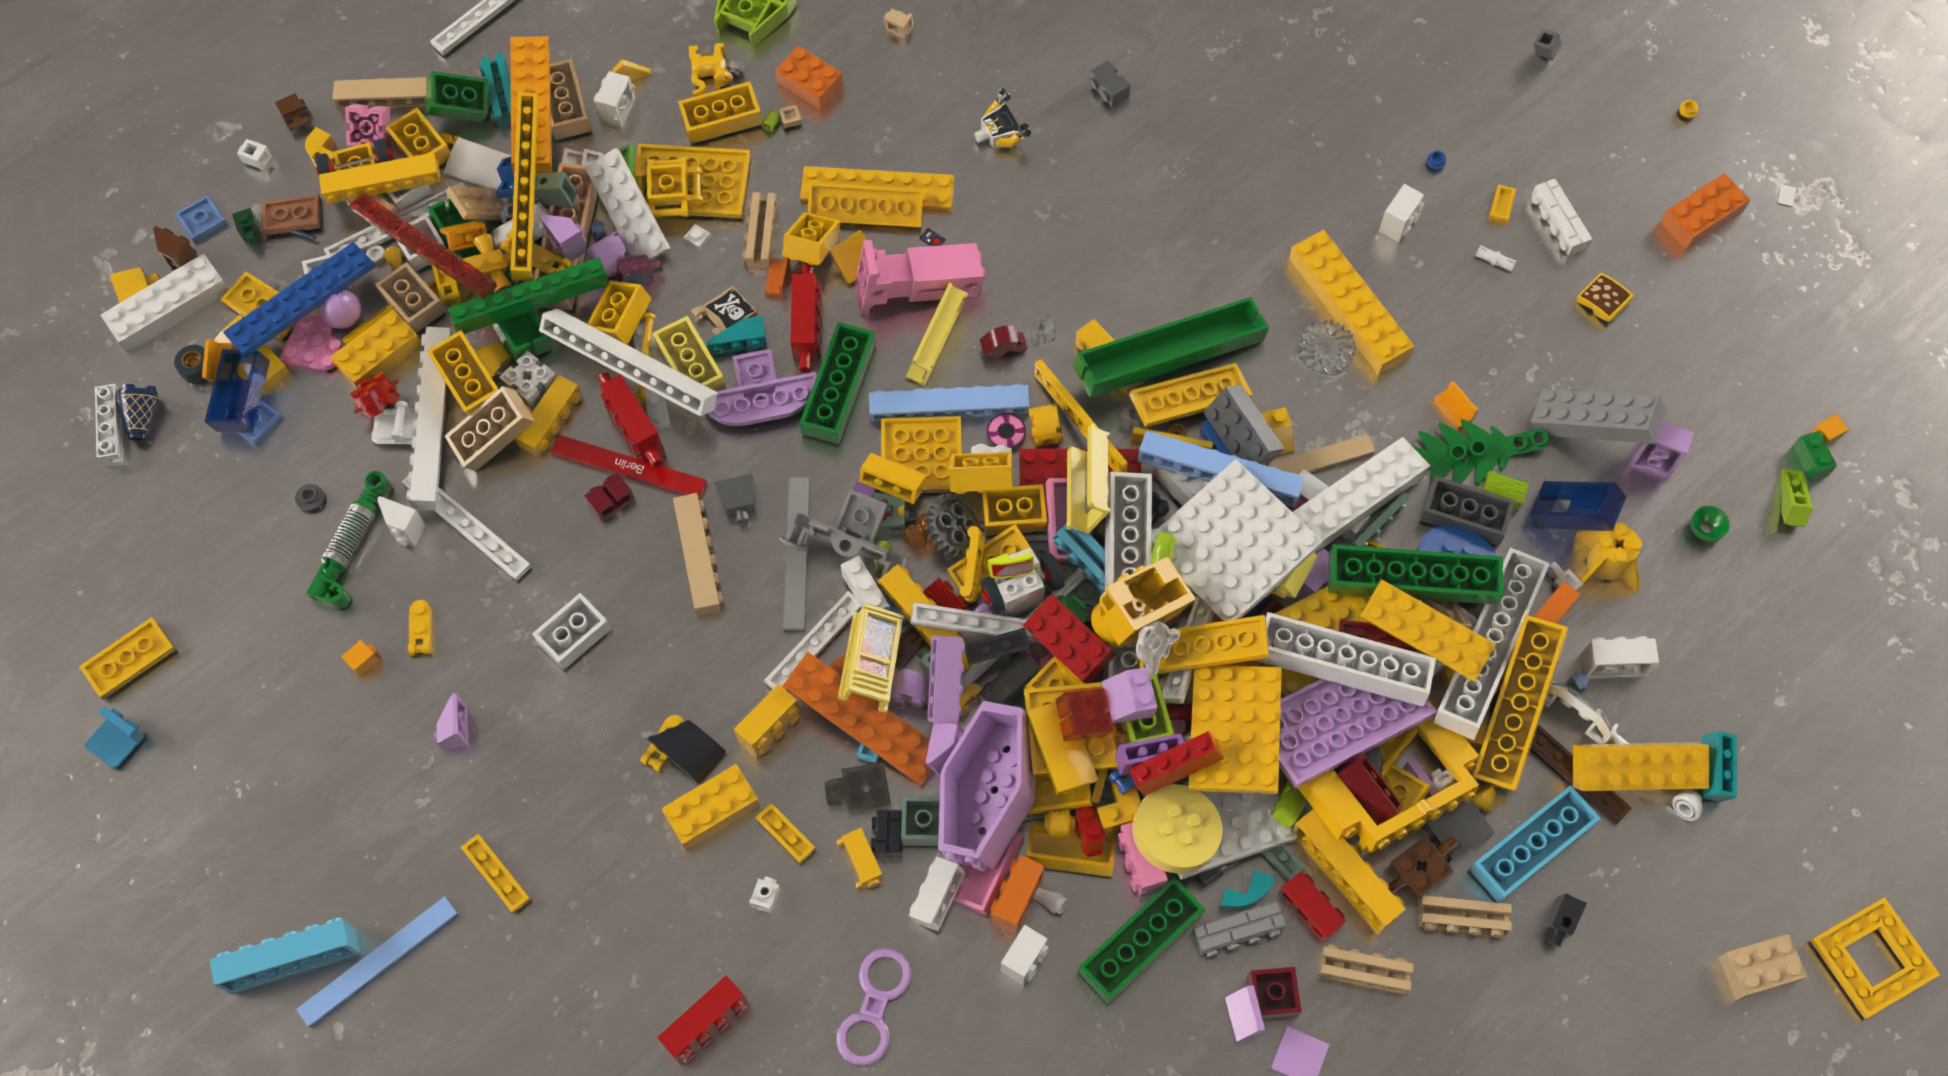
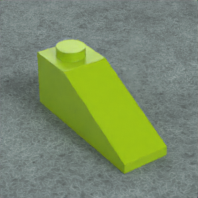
(1795, 498)

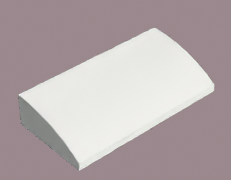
(474, 164)

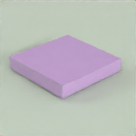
(1245, 1013)
(1299, 1054)

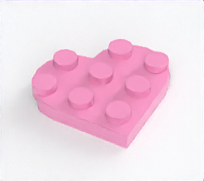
(311, 345)

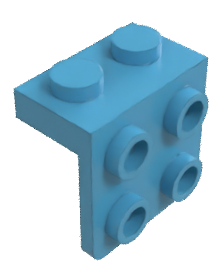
(114, 738)

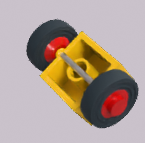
(355, 157)

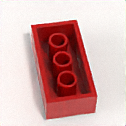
(1069, 639)
(703, 1020)

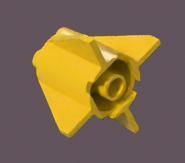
(1612, 555)

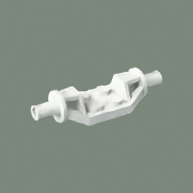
(1587, 711)

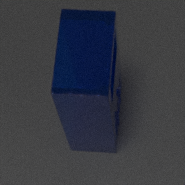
(236, 394)
(1591, 505)

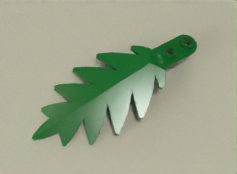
(1480, 449)

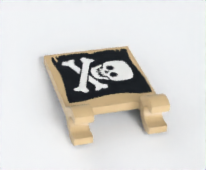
(724, 310)

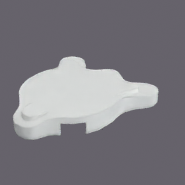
(1155, 643)

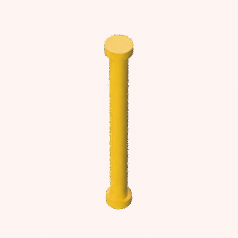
(649, 319)

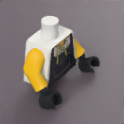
(1000, 125)

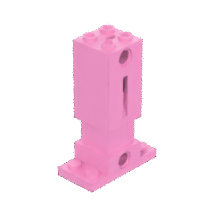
(918, 274)

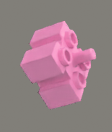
(366, 124)

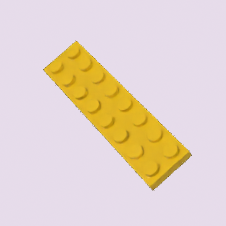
(937, 187)

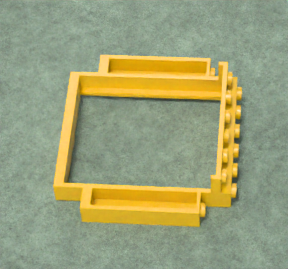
(1346, 816)

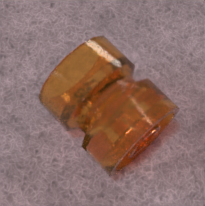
(916, 534)

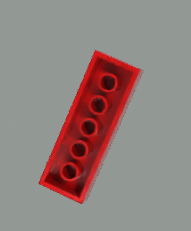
(1041, 464)

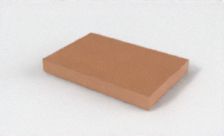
(291, 214)

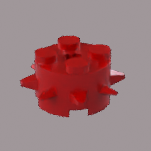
(375, 395)

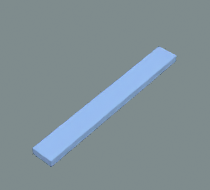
(377, 962)

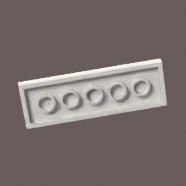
(627, 206)

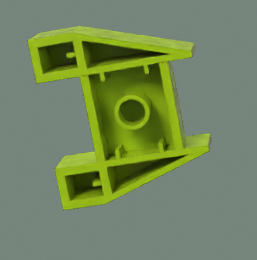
(754, 16)

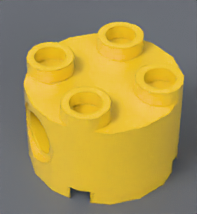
(1046, 425)

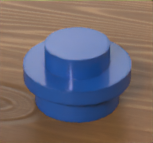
(1436, 160)

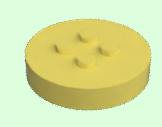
(1177, 829)

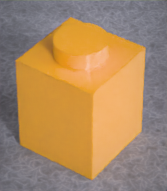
(1831, 429)
(361, 657)

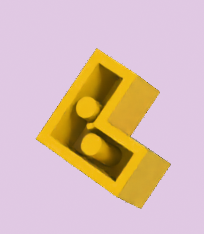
(1121, 811)

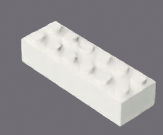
(165, 303)

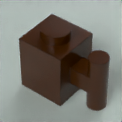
(293, 111)

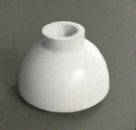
(1688, 806)

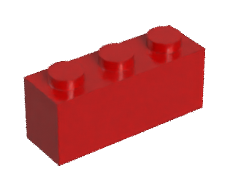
(1313, 906)

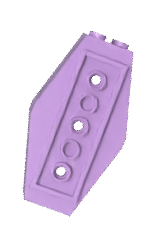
(968, 781)

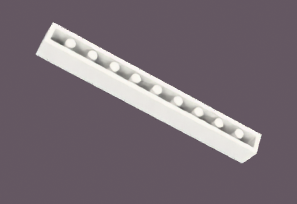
(628, 362)
(428, 427)

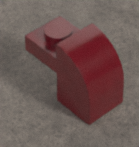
(1002, 340)

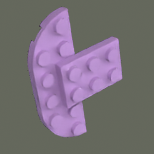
(760, 393)

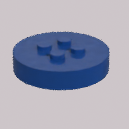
(1454, 540)

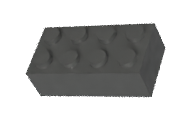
(1243, 426)
(1467, 508)

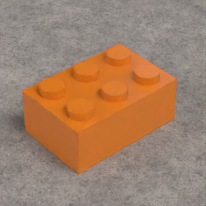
(809, 77)
(1017, 894)

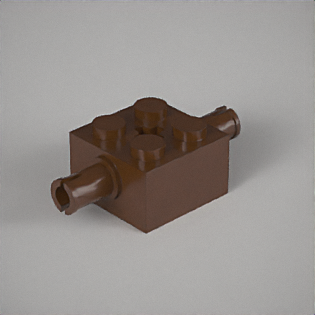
(1424, 852)

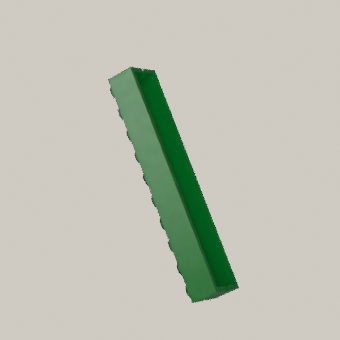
(516, 333)
(1170, 347)

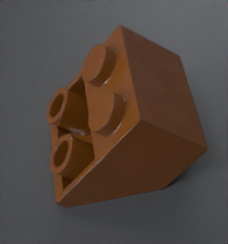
(173, 249)

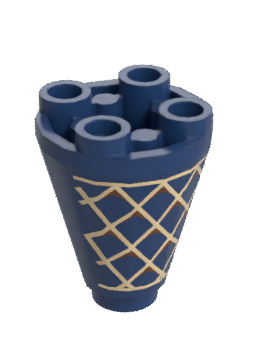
(136, 409)

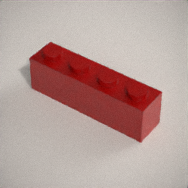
(1176, 763)

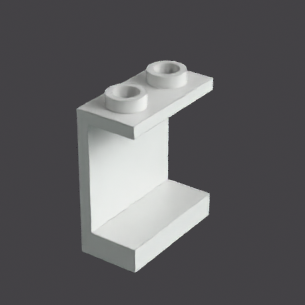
(1021, 594)

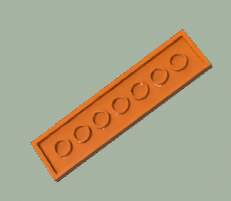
(859, 717)

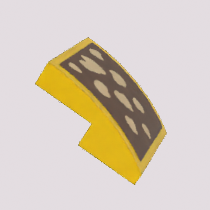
(1605, 297)

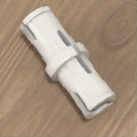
(1495, 258)

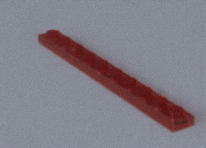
(423, 246)

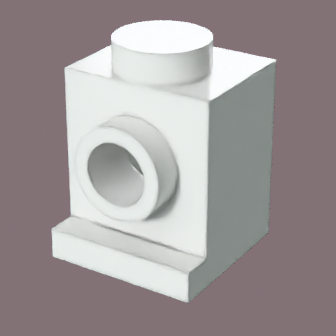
(254, 154)
(765, 902)

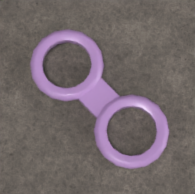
(874, 1007)

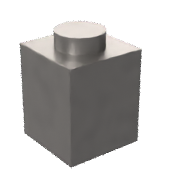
(1547, 44)

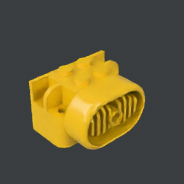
(1138, 600)

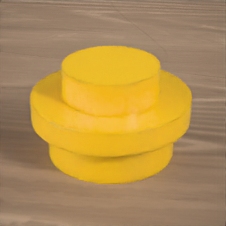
(1688, 109)

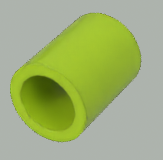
(770, 120)

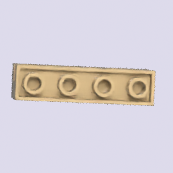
(760, 231)
(1464, 915)
(1365, 969)

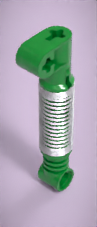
(338, 555)

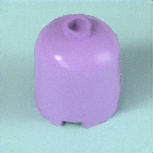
(609, 250)

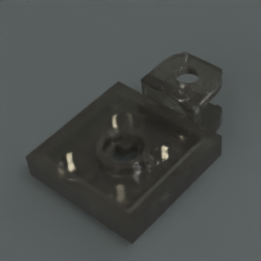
(849, 789)

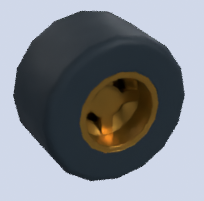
(190, 363)

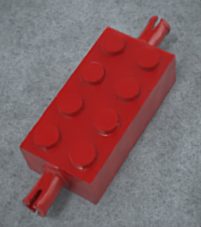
(805, 318)
(631, 419)

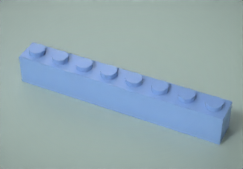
(942, 402)
(1207, 464)

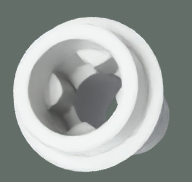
(1051, 900)

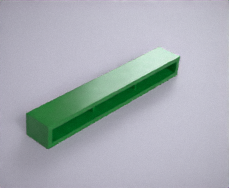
(529, 296)

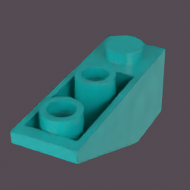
(742, 335)

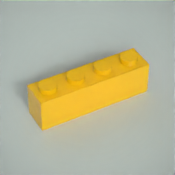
(1094, 335)
(549, 415)

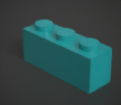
(1721, 766)

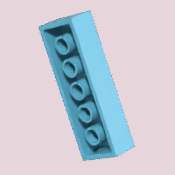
(1534, 844)
(284, 955)

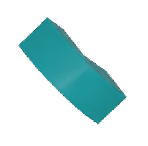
(1257, 890)

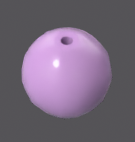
(341, 310)

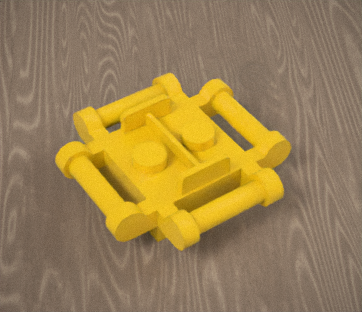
(669, 186)

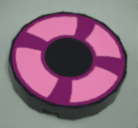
(1006, 430)

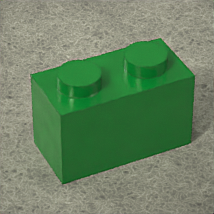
(1814, 456)

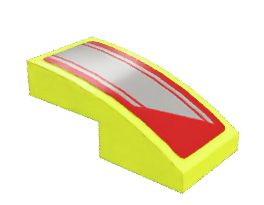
(1008, 567)

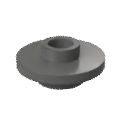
(309, 497)

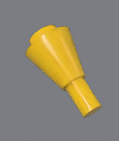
(393, 257)

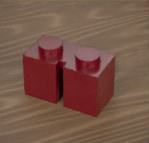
(609, 497)

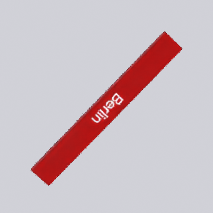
(627, 466)

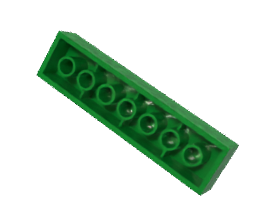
(1417, 573)

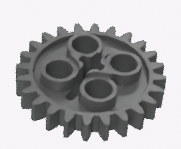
(949, 522)

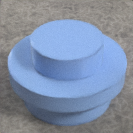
(1580, 680)

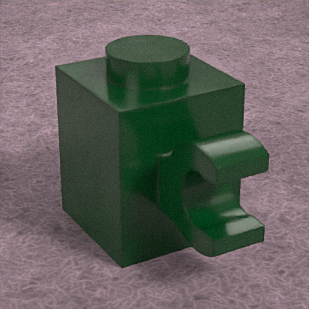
(247, 225)

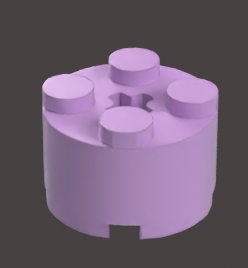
(910, 687)

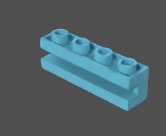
(1084, 552)

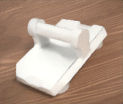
(395, 425)

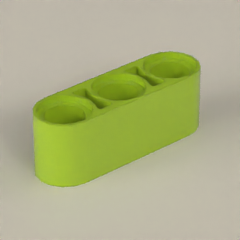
(1288, 806)

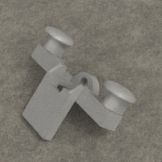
(858, 514)

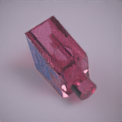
(637, 270)

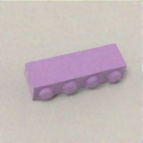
(945, 679)

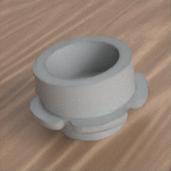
(736, 68)

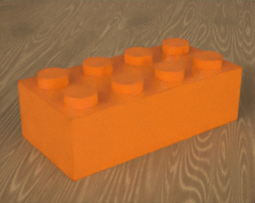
(1705, 211)

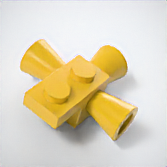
(491, 262)

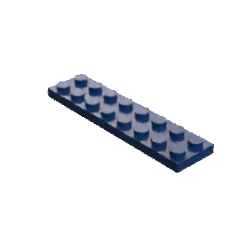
(299, 299)

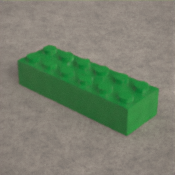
(837, 383)
(1141, 940)

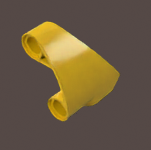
(493, 357)

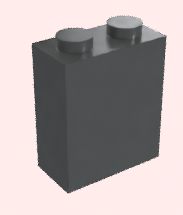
(1464, 823)

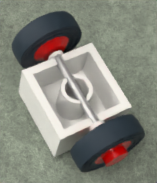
(1051, 572)

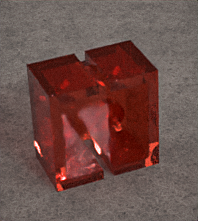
(1088, 714)

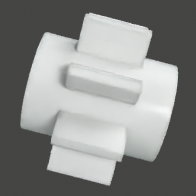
(1442, 779)

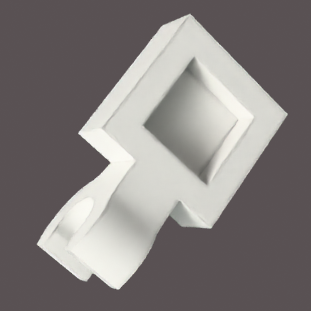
(1569, 577)

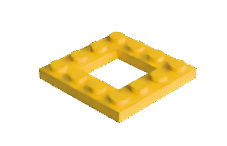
(1866, 998)

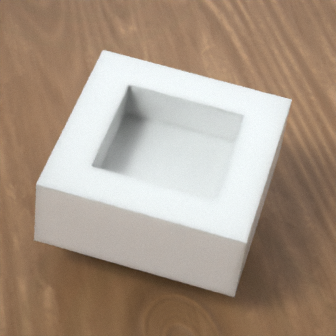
(697, 237)

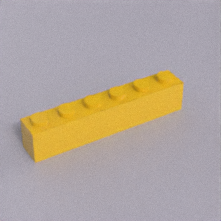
(380, 178)
(903, 594)

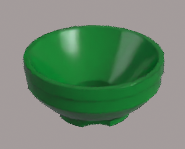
(1715, 518)

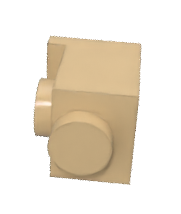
(898, 22)

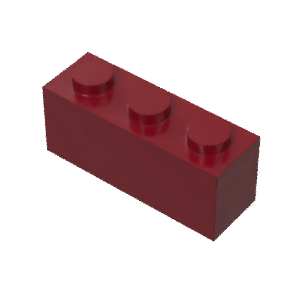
(1370, 789)

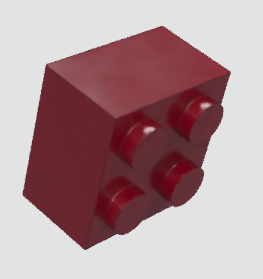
(1276, 992)

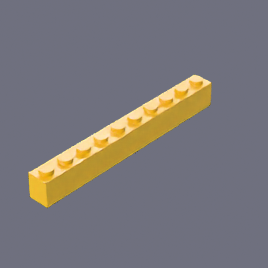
(524, 186)

